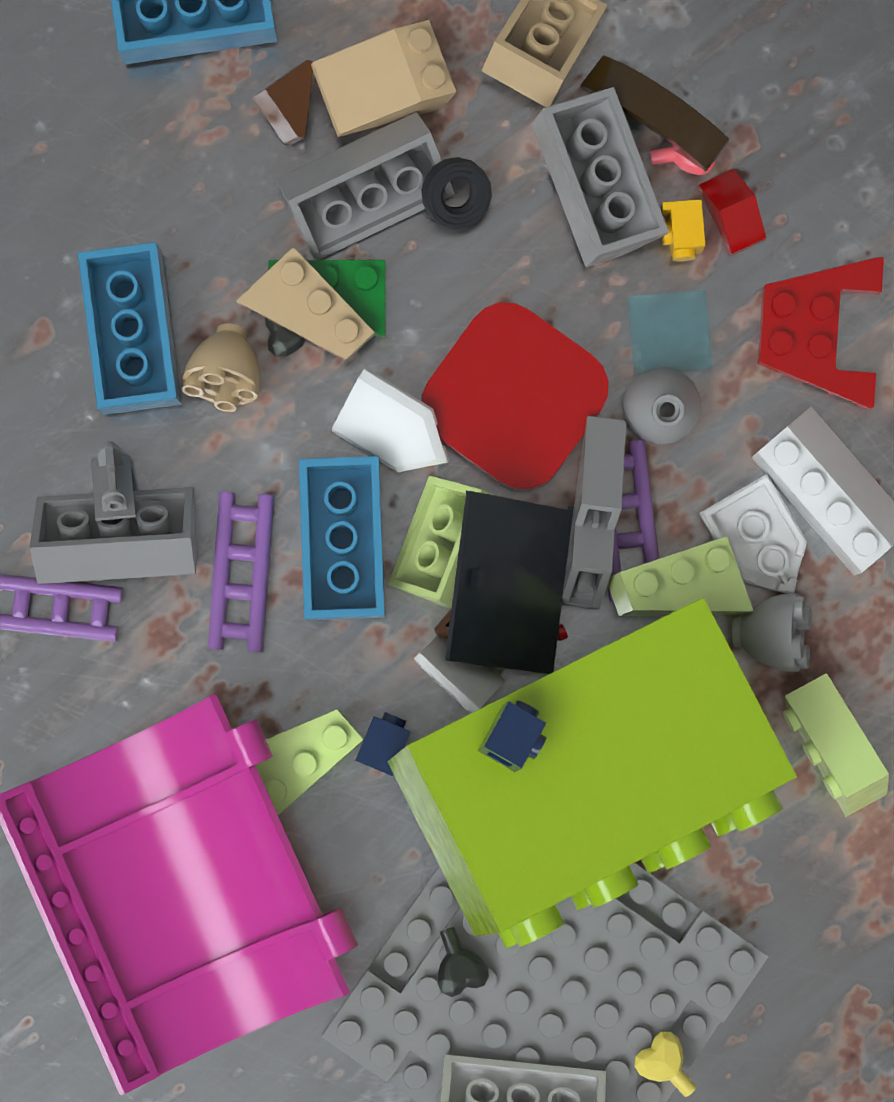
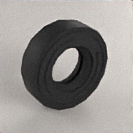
(472, 209)

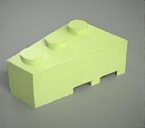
(681, 579)
(836, 745)
(306, 756)

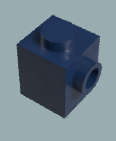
(514, 736)
(382, 742)

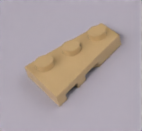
(307, 305)

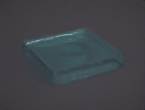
(670, 331)

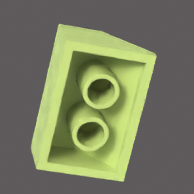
(432, 543)

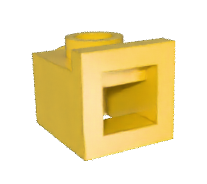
(685, 229)

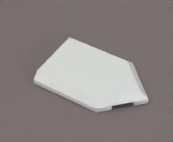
(390, 425)
(760, 534)

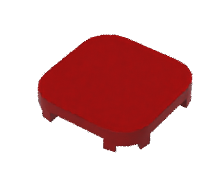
(515, 396)

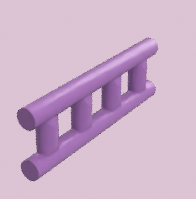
(642, 501)
(224, 553)
(58, 623)

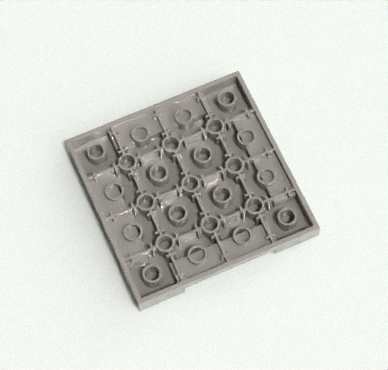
(566, 1000)

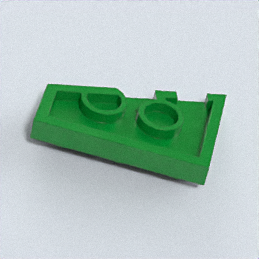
(359, 285)

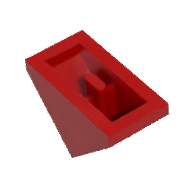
(733, 211)

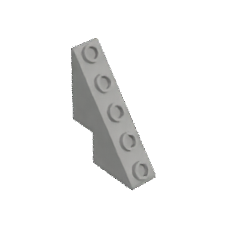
(595, 513)

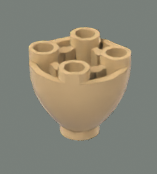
(223, 369)

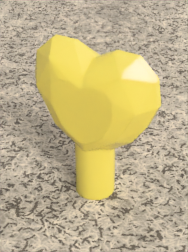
(664, 1062)

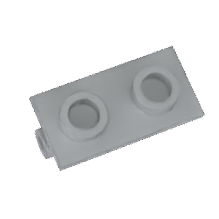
(112, 483)

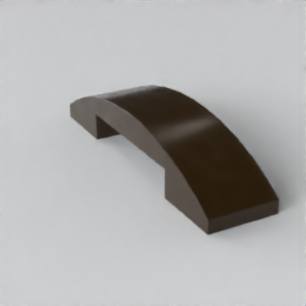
(659, 111)

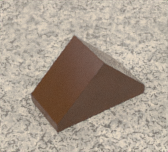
(287, 102)

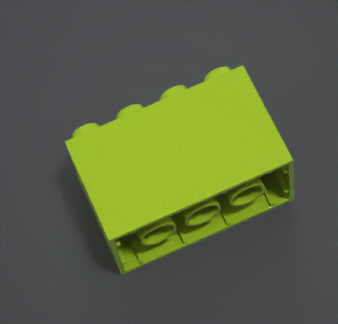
(632, 767)

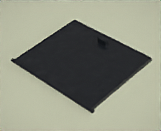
(509, 583)

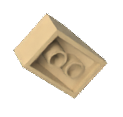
(542, 45)
(384, 79)

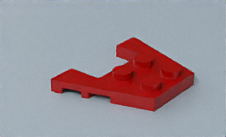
(802, 328)

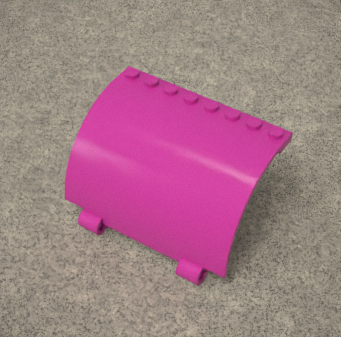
(174, 892)

